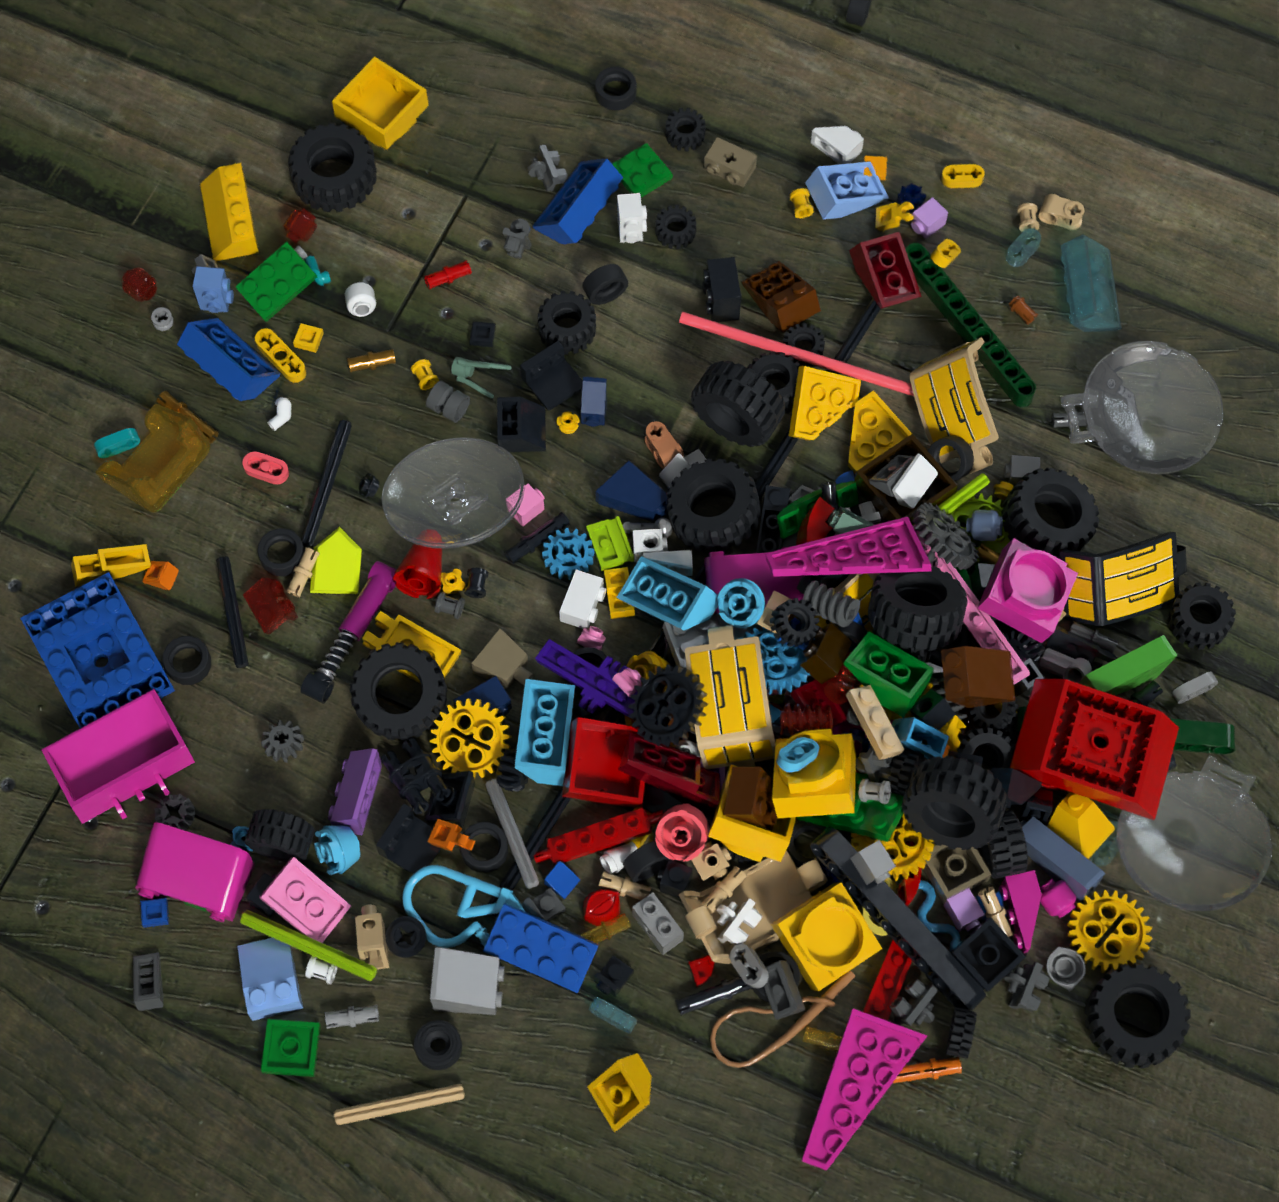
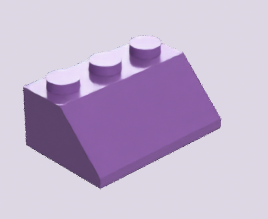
(356, 790)

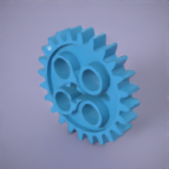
(779, 662)

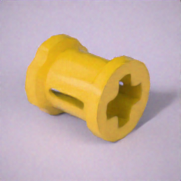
(801, 203)
(424, 374)

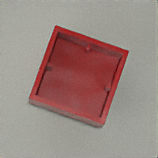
(594, 761)

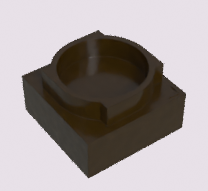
(887, 506)

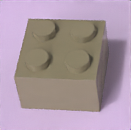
(955, 870)

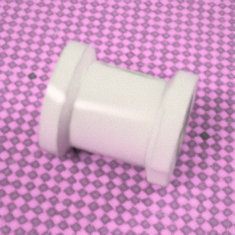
(321, 970)

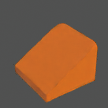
(161, 575)

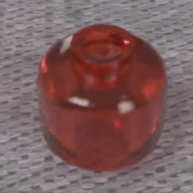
(300, 225)
(139, 284)

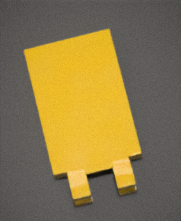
(407, 632)

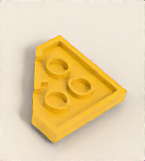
(820, 401)
(873, 431)

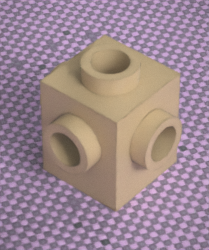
(702, 863)

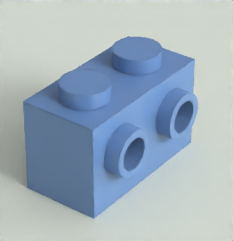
(212, 289)

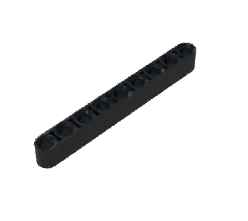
(899, 923)

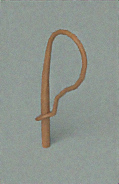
(819, 1004)

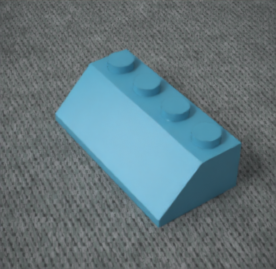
(668, 595)
(544, 731)

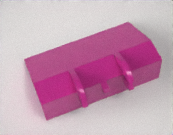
(118, 757)

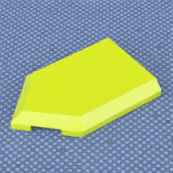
(337, 565)

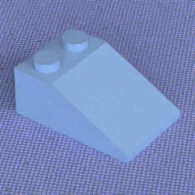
(845, 189)
(269, 978)

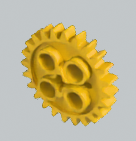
(480, 718)
(914, 855)
(1090, 916)

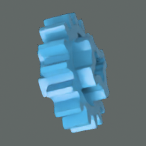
(568, 544)

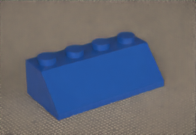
(579, 201)
(227, 358)

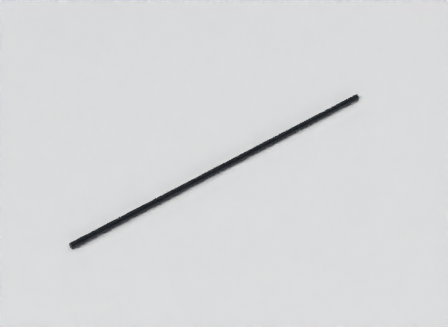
(614, 716)

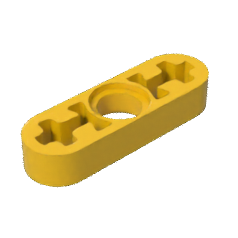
(281, 365)

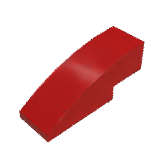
(814, 525)

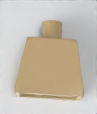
(372, 937)

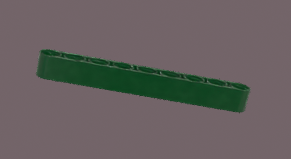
(967, 314)
(1191, 736)

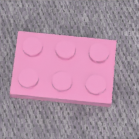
(305, 901)

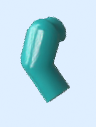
(323, 277)

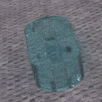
(1020, 244)
(1112, 851)
(612, 1015)

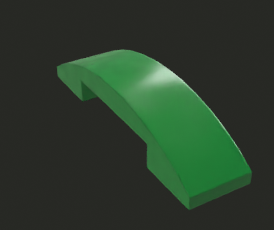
(792, 516)

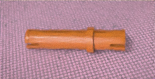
(951, 1066)

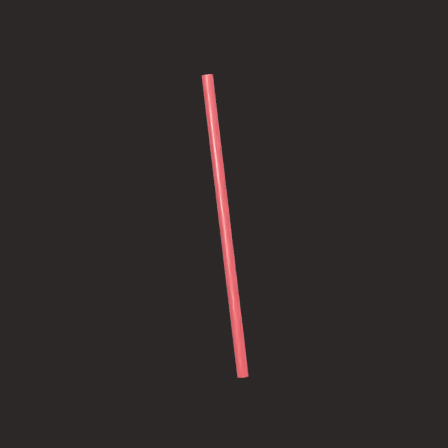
(796, 353)

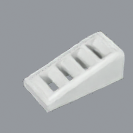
(675, 560)

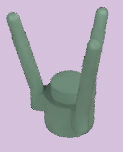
(465, 368)

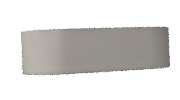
(1195, 687)
(753, 962)

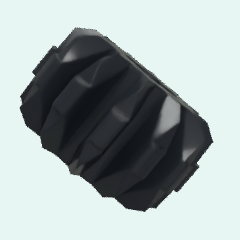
(1026, 644)
(508, 776)

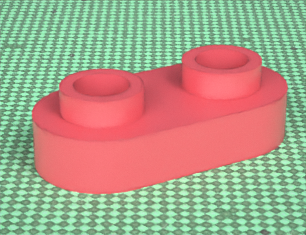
(267, 467)

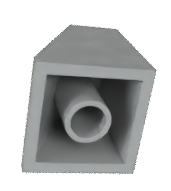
(466, 982)

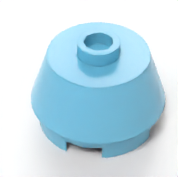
(741, 603)
(337, 847)

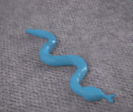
(924, 909)

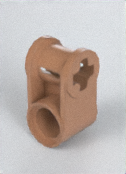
(661, 444)

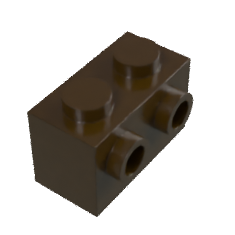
(825, 653)

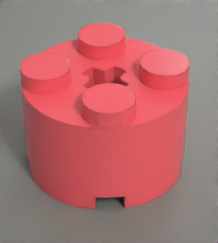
(682, 846)

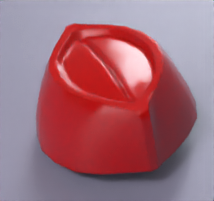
(601, 906)

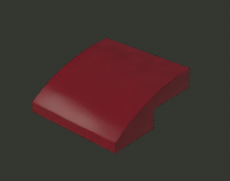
(814, 694)

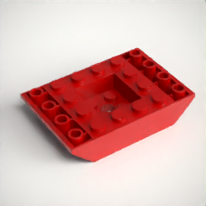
(1061, 751)

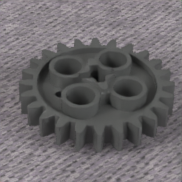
(945, 536)

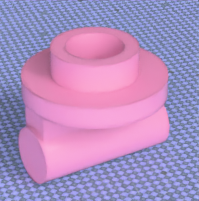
(592, 638)
(627, 680)

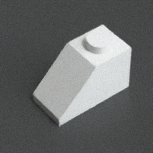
(838, 143)

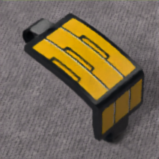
(1124, 580)

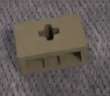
(730, 162)

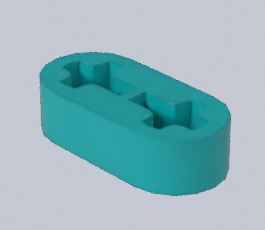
(117, 443)

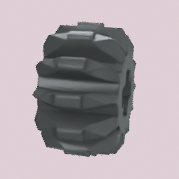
(292, 741)

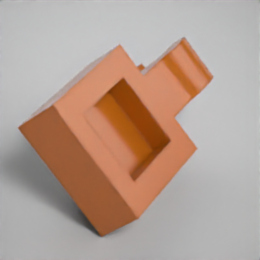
(448, 835)

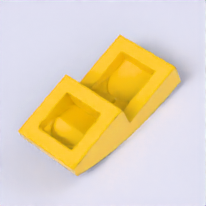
(614, 582)

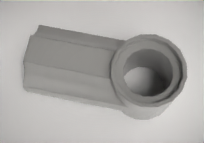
(1064, 666)

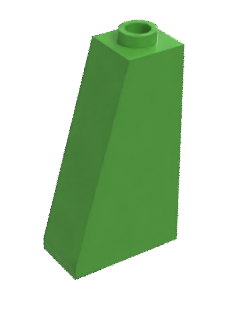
(1132, 668)

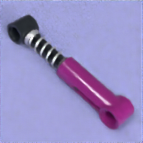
(380, 581)

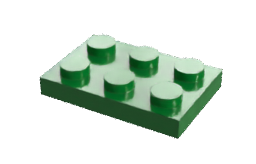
(276, 281)

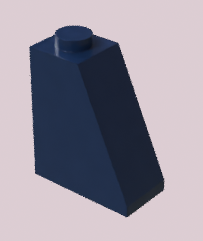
(633, 494)

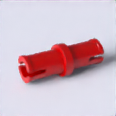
(447, 274)

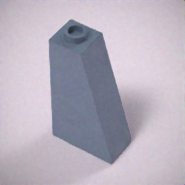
(1060, 859)

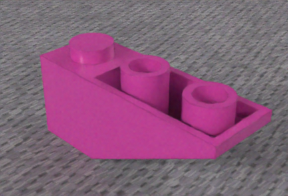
(1023, 901)

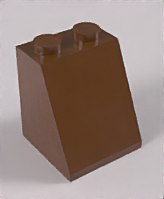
(977, 676)

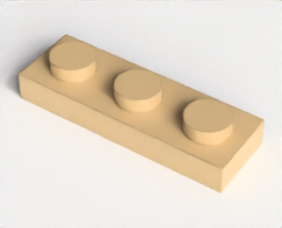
(875, 722)

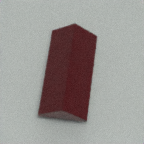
(671, 771)

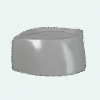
(1065, 967)

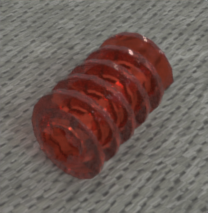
(840, 684)
(805, 719)

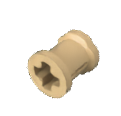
(1028, 216)

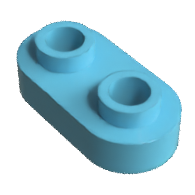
(797, 754)

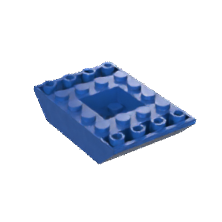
(86, 627)

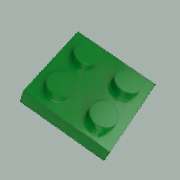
(642, 171)
(290, 1048)

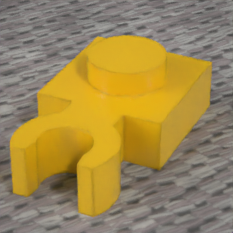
(891, 214)

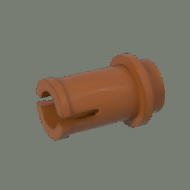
(1023, 309)

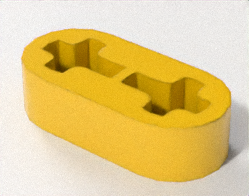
(962, 176)
(945, 253)

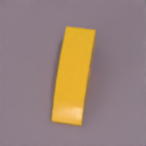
(116, 561)

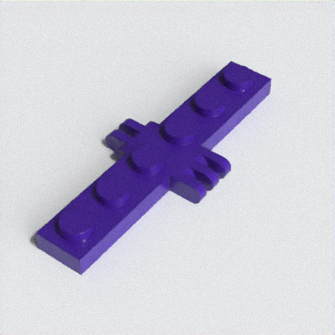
(595, 682)

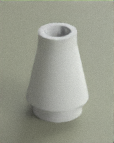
(613, 859)

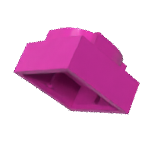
(1028, 590)

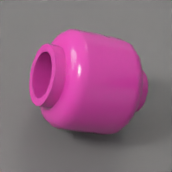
(1057, 898)

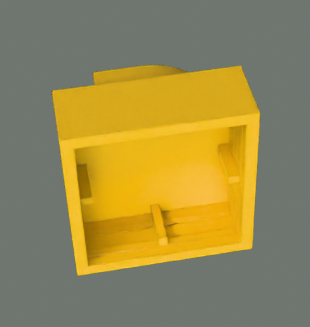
(380, 103)
(821, 786)
(746, 838)
(826, 936)

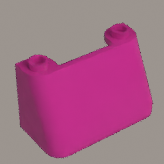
(754, 567)
(194, 871)

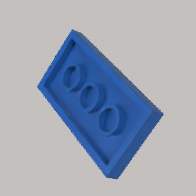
(541, 947)

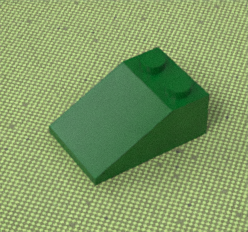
(891, 672)

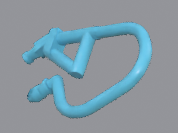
(503, 894)

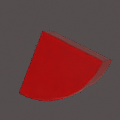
(701, 969)

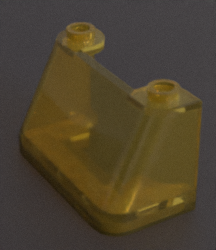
(160, 461)

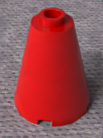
(420, 572)

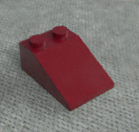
(885, 270)

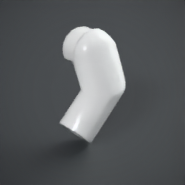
(283, 413)

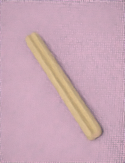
(399, 1104)

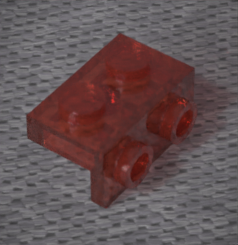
(269, 604)

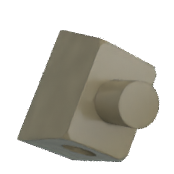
(502, 659)

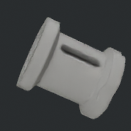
(874, 791)

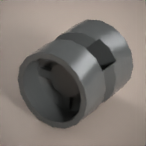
(445, 400)

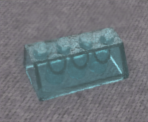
(1090, 285)

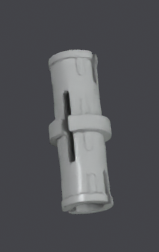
(352, 1016)

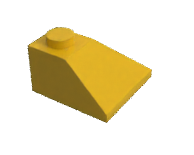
(1080, 824)
(622, 1090)

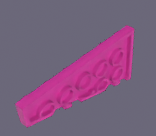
(873, 549)
(862, 1072)

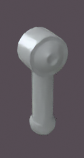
(661, 523)

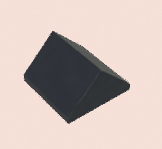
(456, 805)

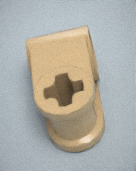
(1060, 211)

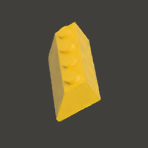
(228, 213)

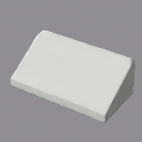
(914, 482)

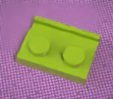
(610, 543)

